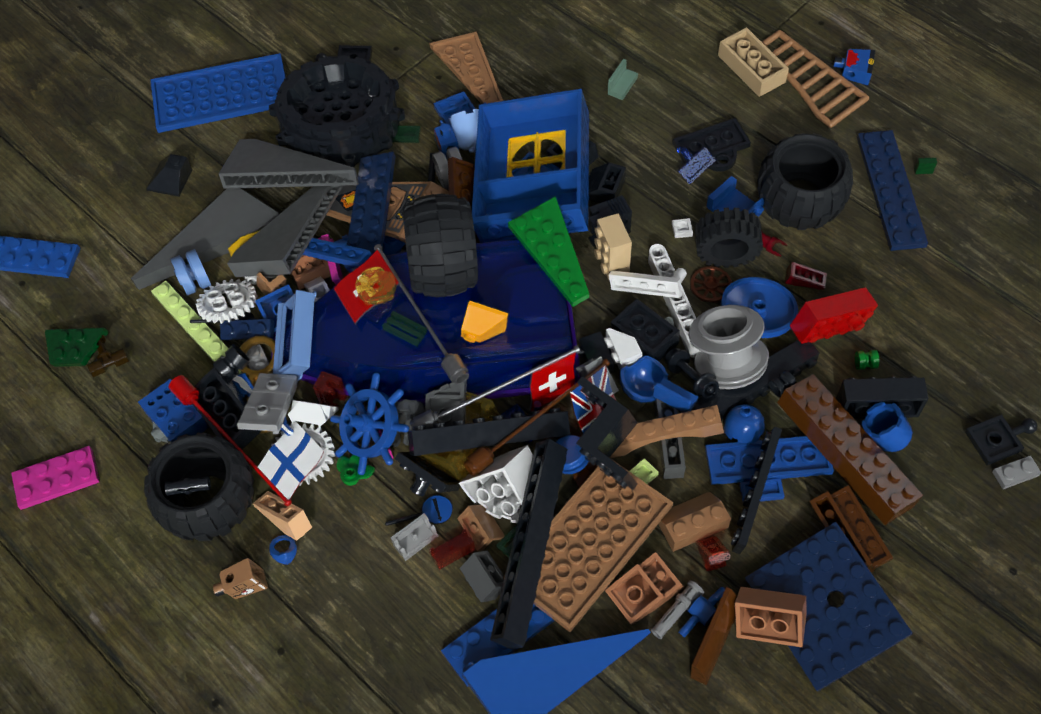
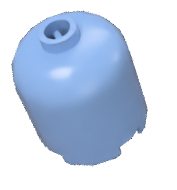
(465, 129)

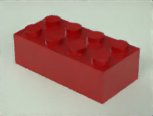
(833, 315)

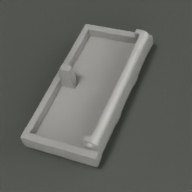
(268, 402)

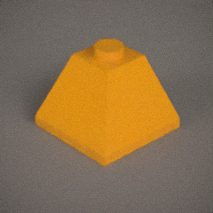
(482, 322)

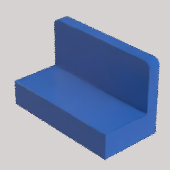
(674, 396)

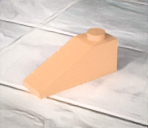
(288, 519)

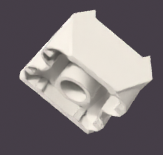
(311, 412)

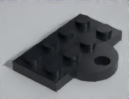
(720, 140)

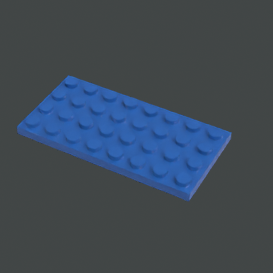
(216, 92)

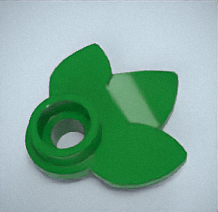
(349, 470)

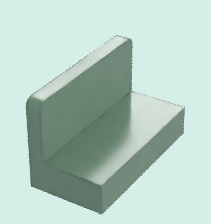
(621, 81)

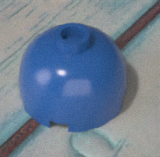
(744, 424)

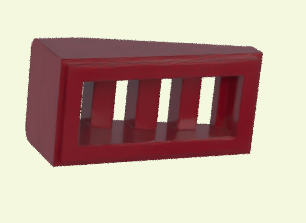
(794, 277)

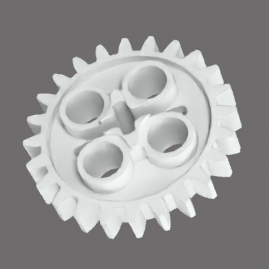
(214, 306)
(325, 443)

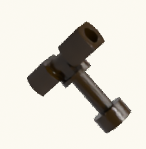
(106, 359)

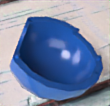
(641, 377)

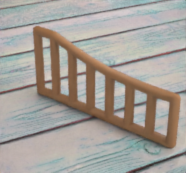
(838, 79)

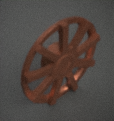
(710, 283)

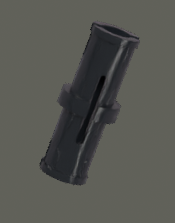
(187, 485)

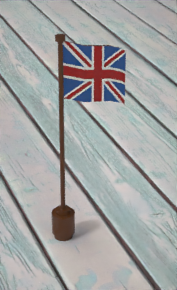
(583, 411)

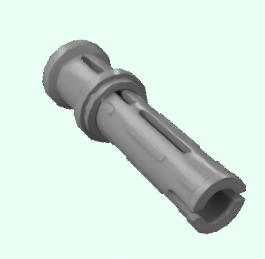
(682, 603)

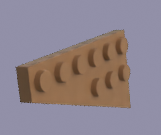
(469, 63)

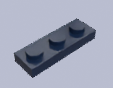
(246, 329)

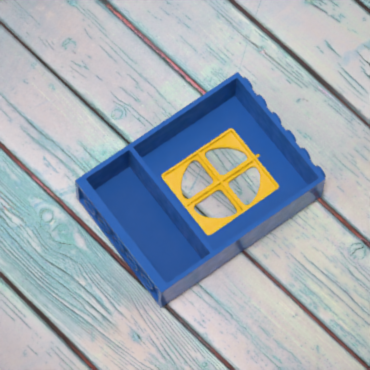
(501, 133)

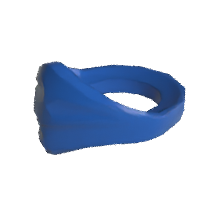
(283, 557)

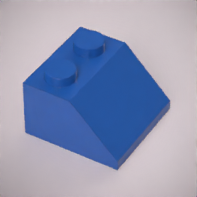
(269, 304)

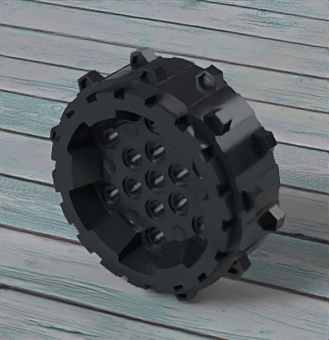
(338, 110)

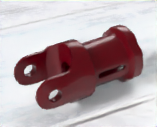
(769, 242)

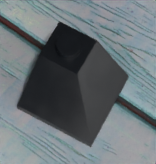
(170, 175)

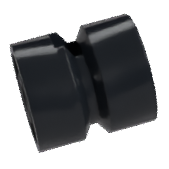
(230, 364)

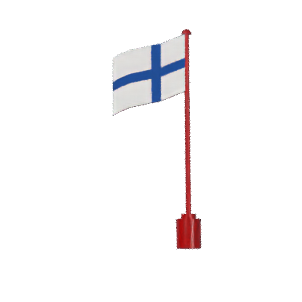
(286, 461)

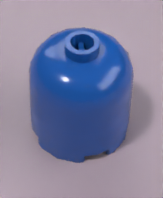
(888, 427)

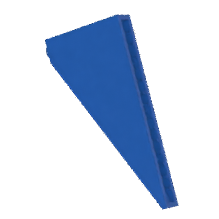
(546, 676)

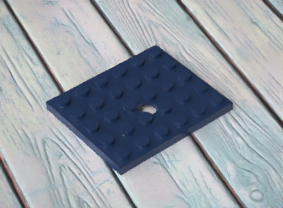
(841, 636)

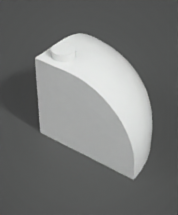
(501, 484)

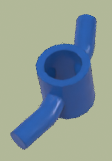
(702, 611)

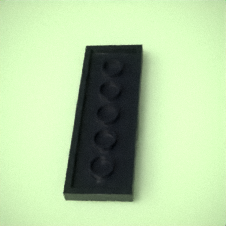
(754, 494)

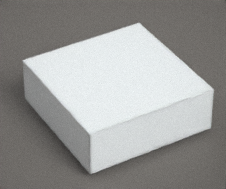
(682, 228)

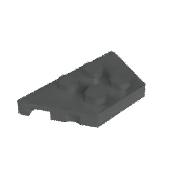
(447, 398)

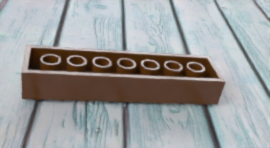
(849, 449)

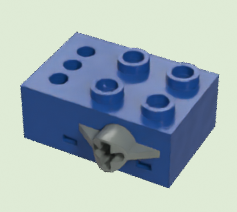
(170, 416)

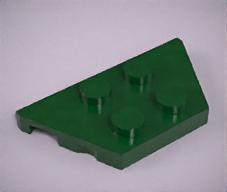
(72, 346)

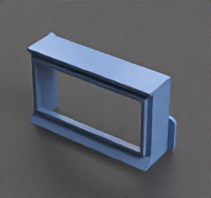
(301, 334)

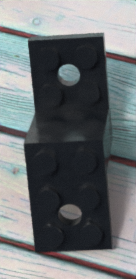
(606, 433)

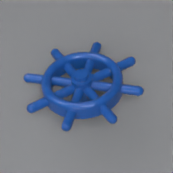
(368, 423)

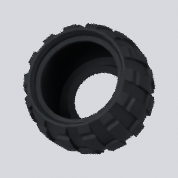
(808, 159)
(440, 245)
(198, 458)

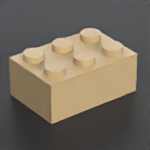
(612, 245)

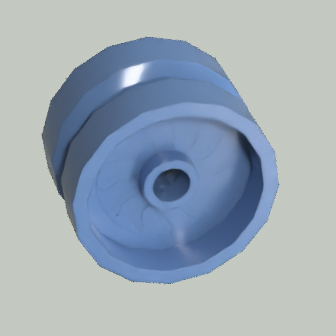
(188, 273)

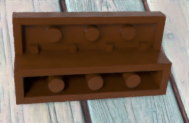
(854, 522)

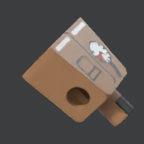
(241, 580)

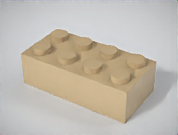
(753, 62)

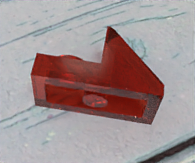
(713, 553)

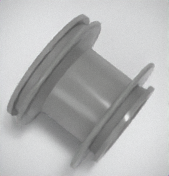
(730, 345)

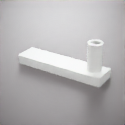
(648, 283)

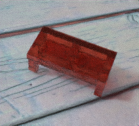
(329, 388)
(452, 550)

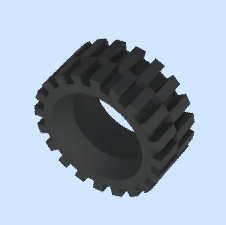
(728, 224)

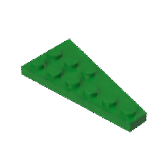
(549, 243)

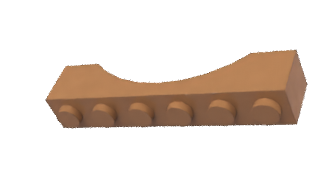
(694, 423)

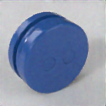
(574, 459)

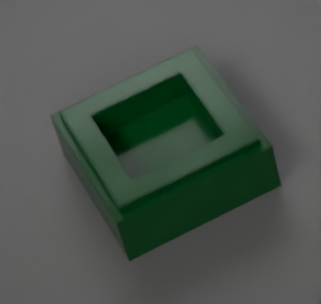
(925, 166)

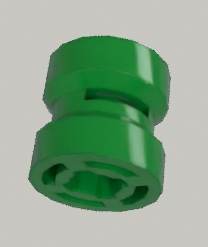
(866, 359)

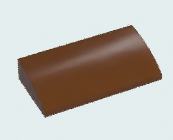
(714, 638)

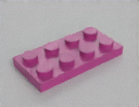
(55, 477)

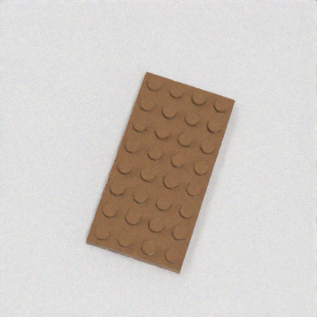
(593, 543)

